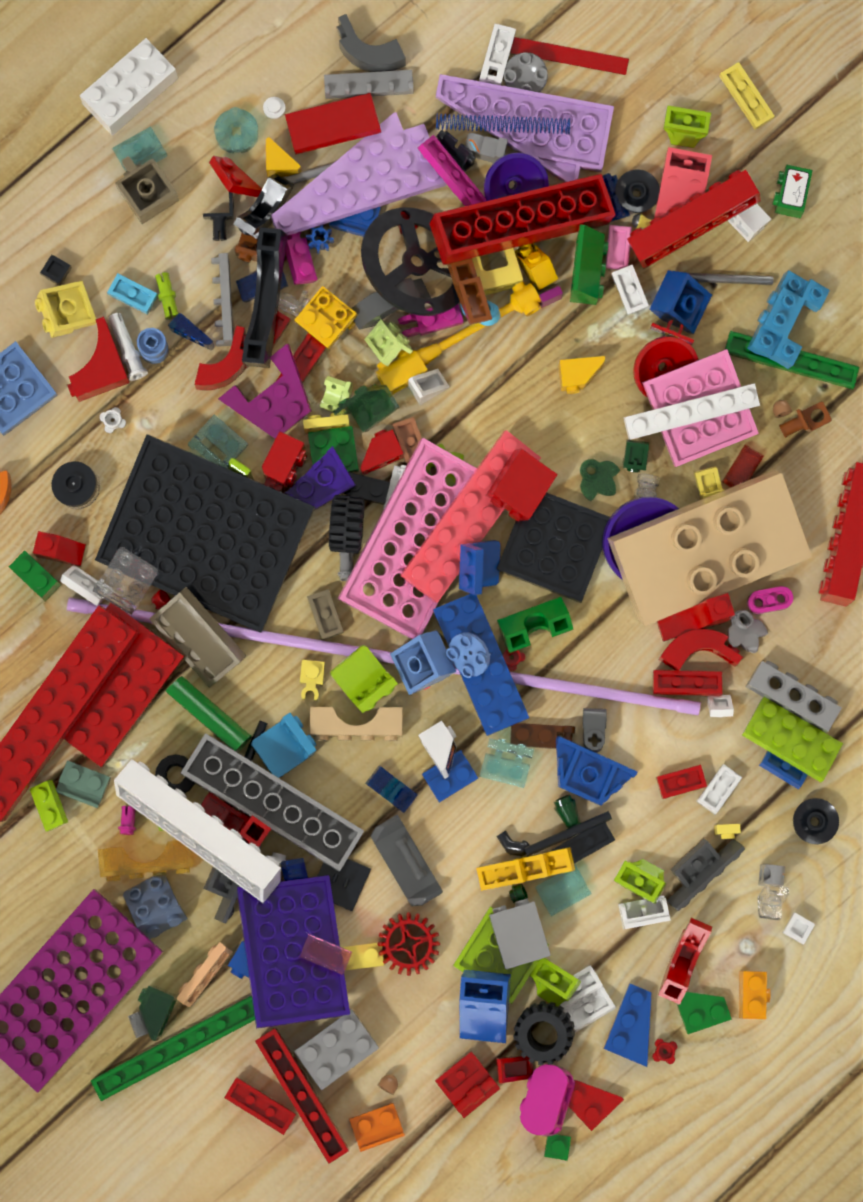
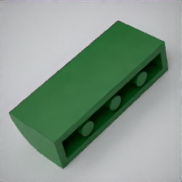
(208, 714)

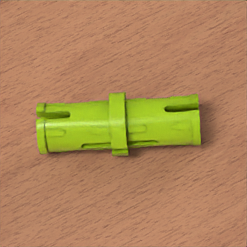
(166, 295)

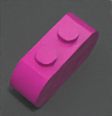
(546, 1100)

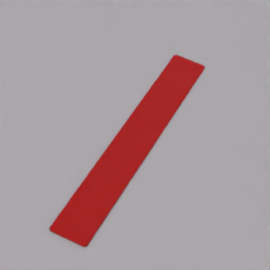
(571, 56)

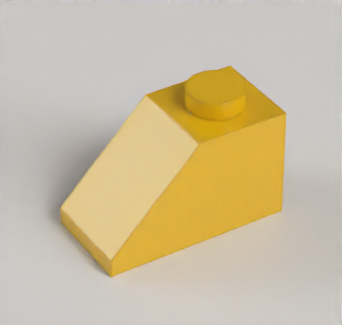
(578, 372)

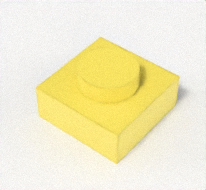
(727, 831)

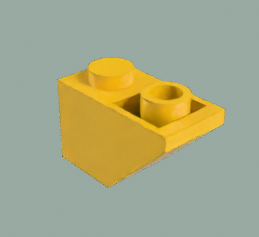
(536, 265)

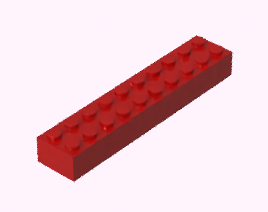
(60, 703)

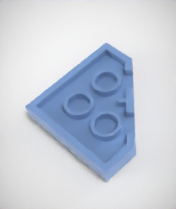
(21, 388)

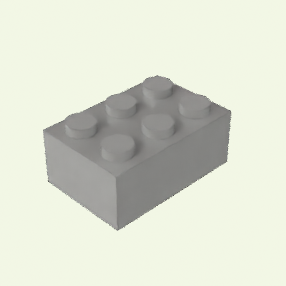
(336, 1049)

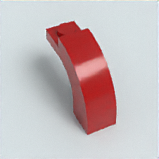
(695, 641)
(248, 827)
(683, 960)

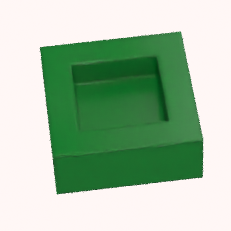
(557, 1147)

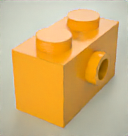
(753, 994)

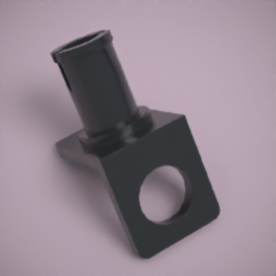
(219, 220)

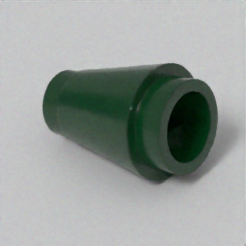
(567, 810)

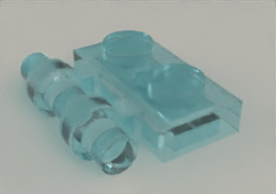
(503, 769)

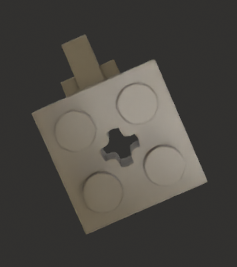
(139, 178)

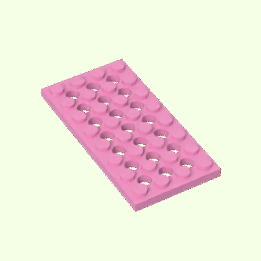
(385, 532)

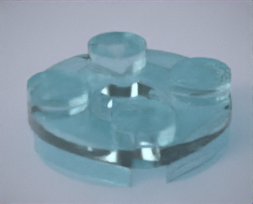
(236, 118)

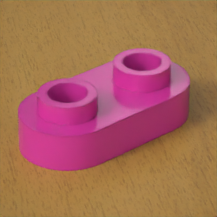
(769, 600)

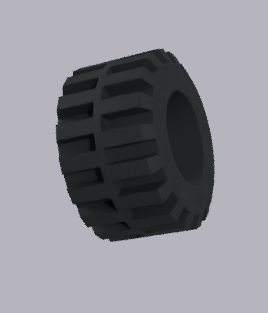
(346, 524)
(536, 1050)

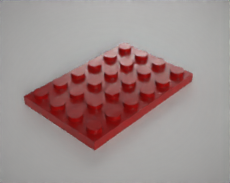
(124, 693)

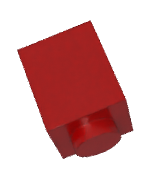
(382, 451)
(58, 549)

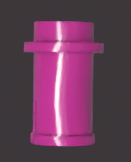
(127, 821)

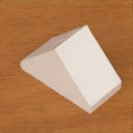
(427, 385)

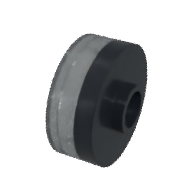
(75, 485)

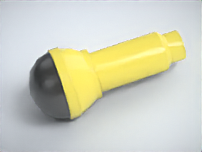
(640, 221)

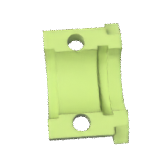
(335, 392)

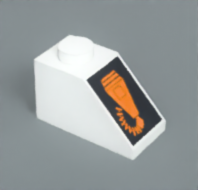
(440, 746)

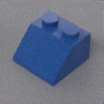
(681, 300)

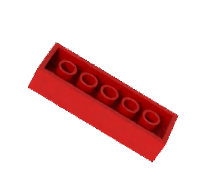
(694, 219)
(846, 546)

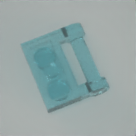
(222, 437)

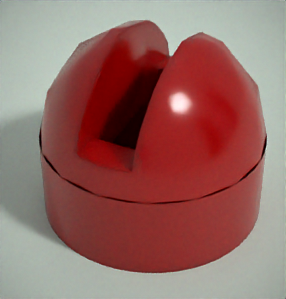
(160, 598)

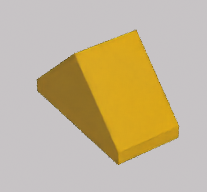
(279, 161)

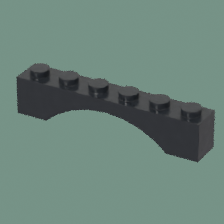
(261, 331)

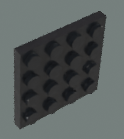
(556, 547)

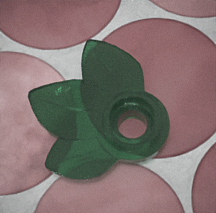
(600, 481)

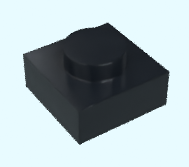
(55, 270)

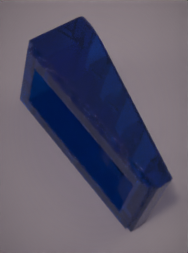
(184, 327)
(294, 869)

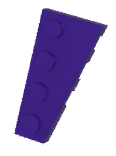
(323, 481)

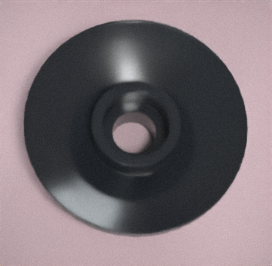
(637, 181)
(827, 821)

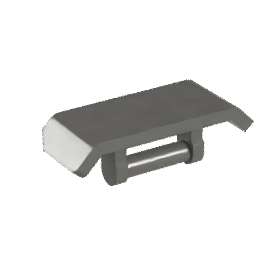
(405, 862)

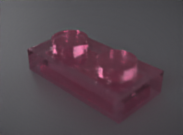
(325, 954)

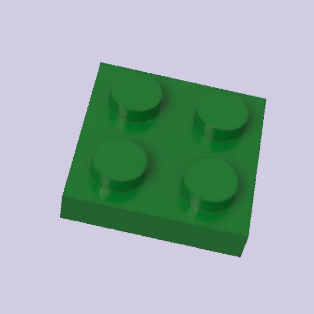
(341, 439)

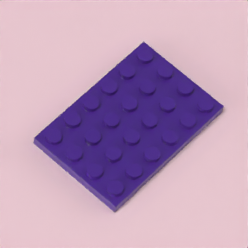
(274, 932)

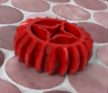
(428, 937)

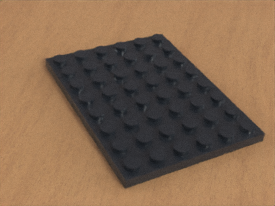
(207, 531)

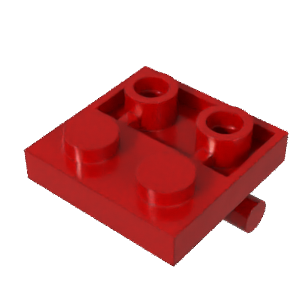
(467, 1084)

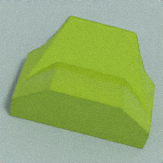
(686, 126)
(642, 879)
(553, 982)

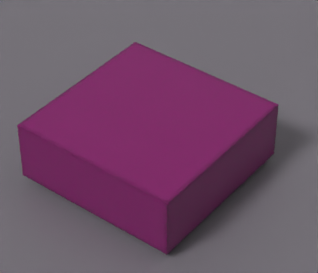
(550, 296)

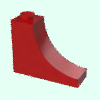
(102, 371)
(702, 616)

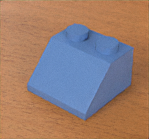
(422, 662)

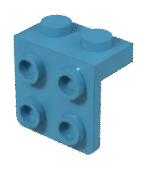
(284, 746)

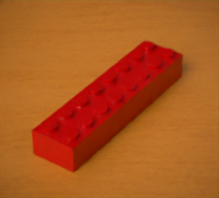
(521, 219)

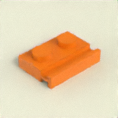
(376, 1127)

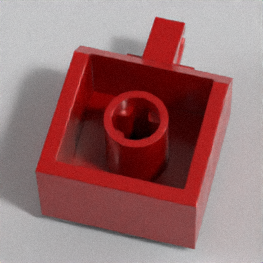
(283, 462)

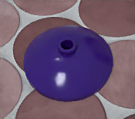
(517, 167)

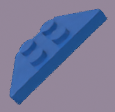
(588, 772)

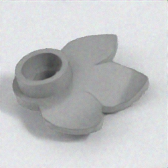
(746, 632)

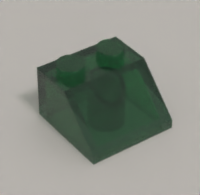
(156, 1009)

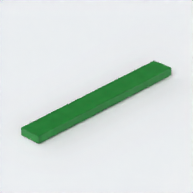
(174, 1049)

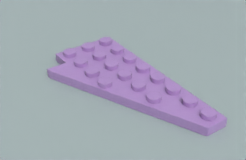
(558, 153)
(366, 177)

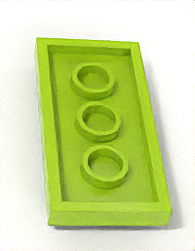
(792, 739)

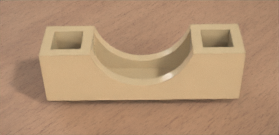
(326, 724)

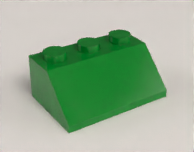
(588, 266)

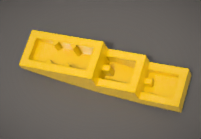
(525, 868)

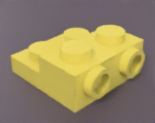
(65, 309)

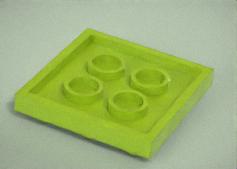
(483, 954)

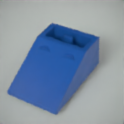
(484, 1005)

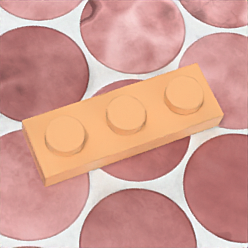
(204, 974)

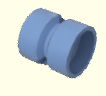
(152, 345)

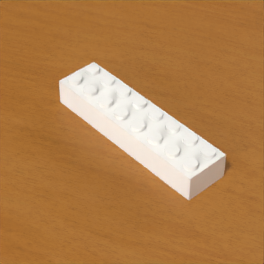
(198, 830)

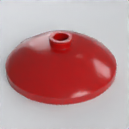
(665, 349)

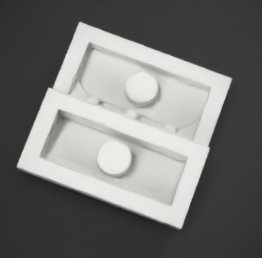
(588, 1001)

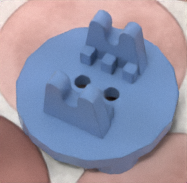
(476, 661)

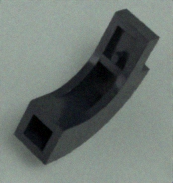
(269, 201)

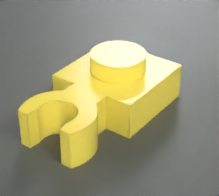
(311, 674)

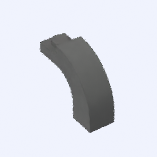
(365, 56)
(374, 307)

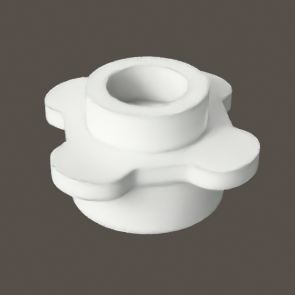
(108, 415)

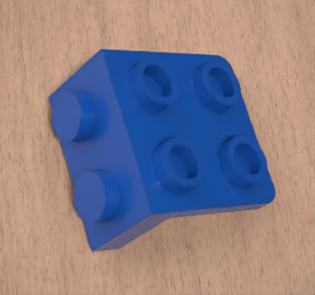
(479, 566)

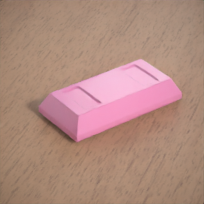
(618, 247)

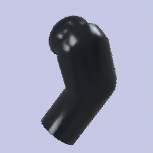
(512, 847)

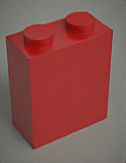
(521, 485)

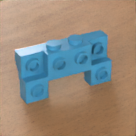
(779, 317)

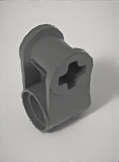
(594, 725)

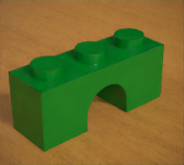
(548, 616)

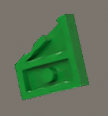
(702, 1011)

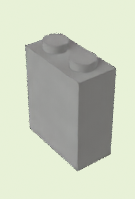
(519, 934)

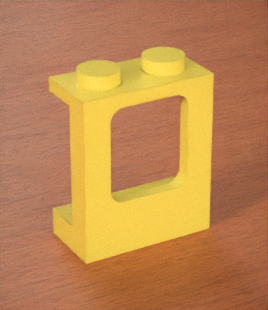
(500, 278)

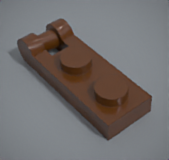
(539, 735)

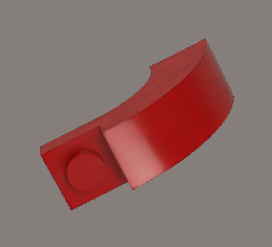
(227, 370)

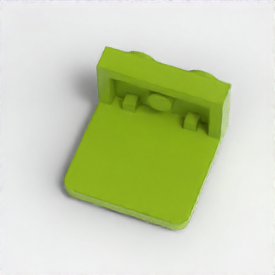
(363, 679)

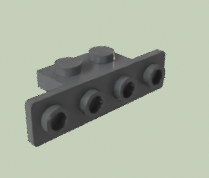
(700, 868)
(224, 887)

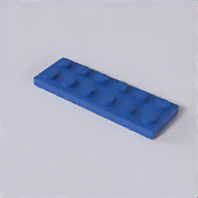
(493, 691)

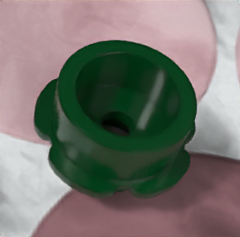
(518, 893)

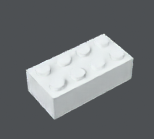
(129, 86)

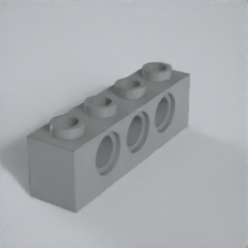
(760, 684)

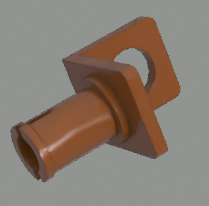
(804, 420)

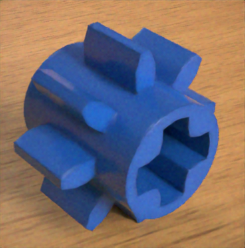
(319, 245)

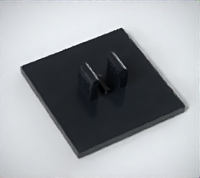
(346, 883)

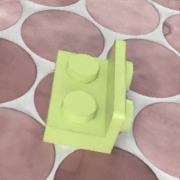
(387, 341)

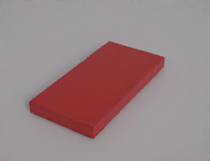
(333, 123)

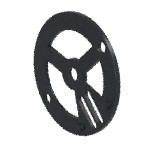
(386, 284)

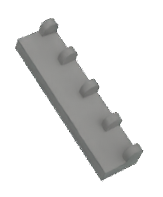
(376, 83)
(226, 299)

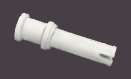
(130, 356)

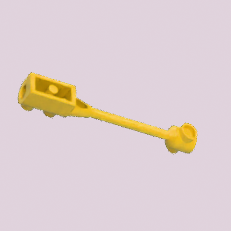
(396, 374)

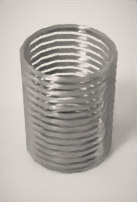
(137, 1024)

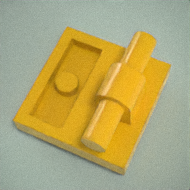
(326, 317)

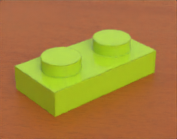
(48, 805)

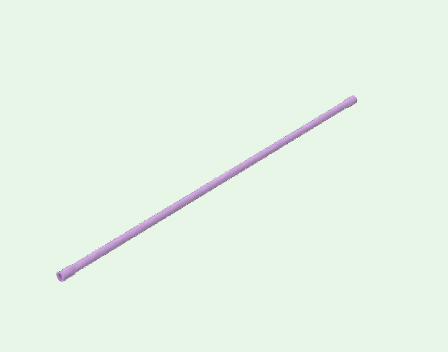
(678, 705)

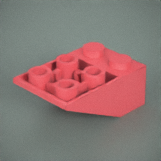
(682, 177)

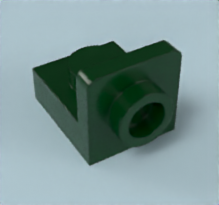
(635, 455)

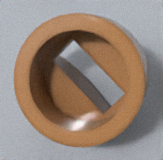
(781, 408)
(388, 1084)

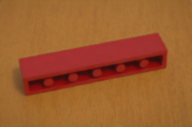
(302, 1095)

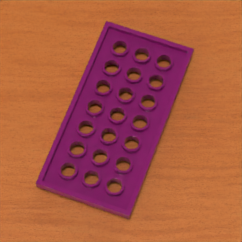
(50, 991)

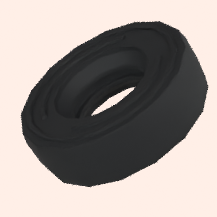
(169, 762)

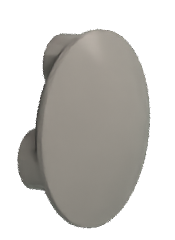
(526, 72)

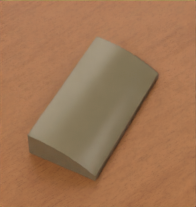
(197, 637)

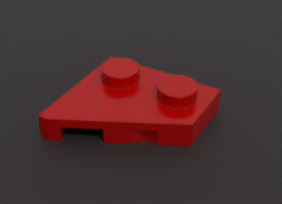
(233, 177)
(592, 1104)

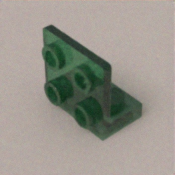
(368, 406)

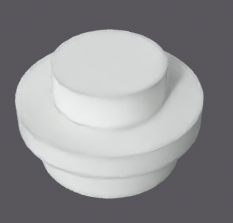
(274, 107)

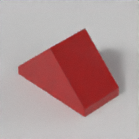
(513, 1068)

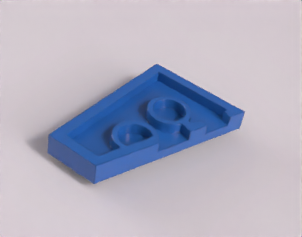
(631, 1026)

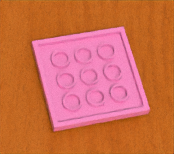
(694, 381)

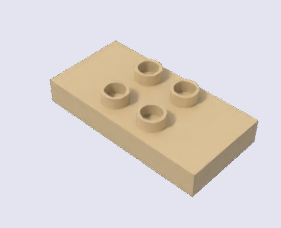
(709, 547)

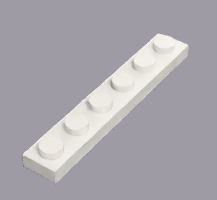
(691, 411)

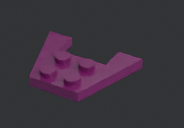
(277, 406)

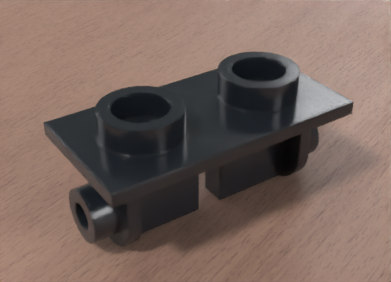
(463, 155)

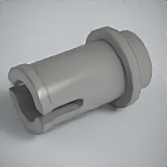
(346, 565)

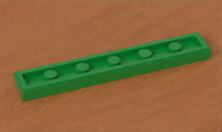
(805, 364)

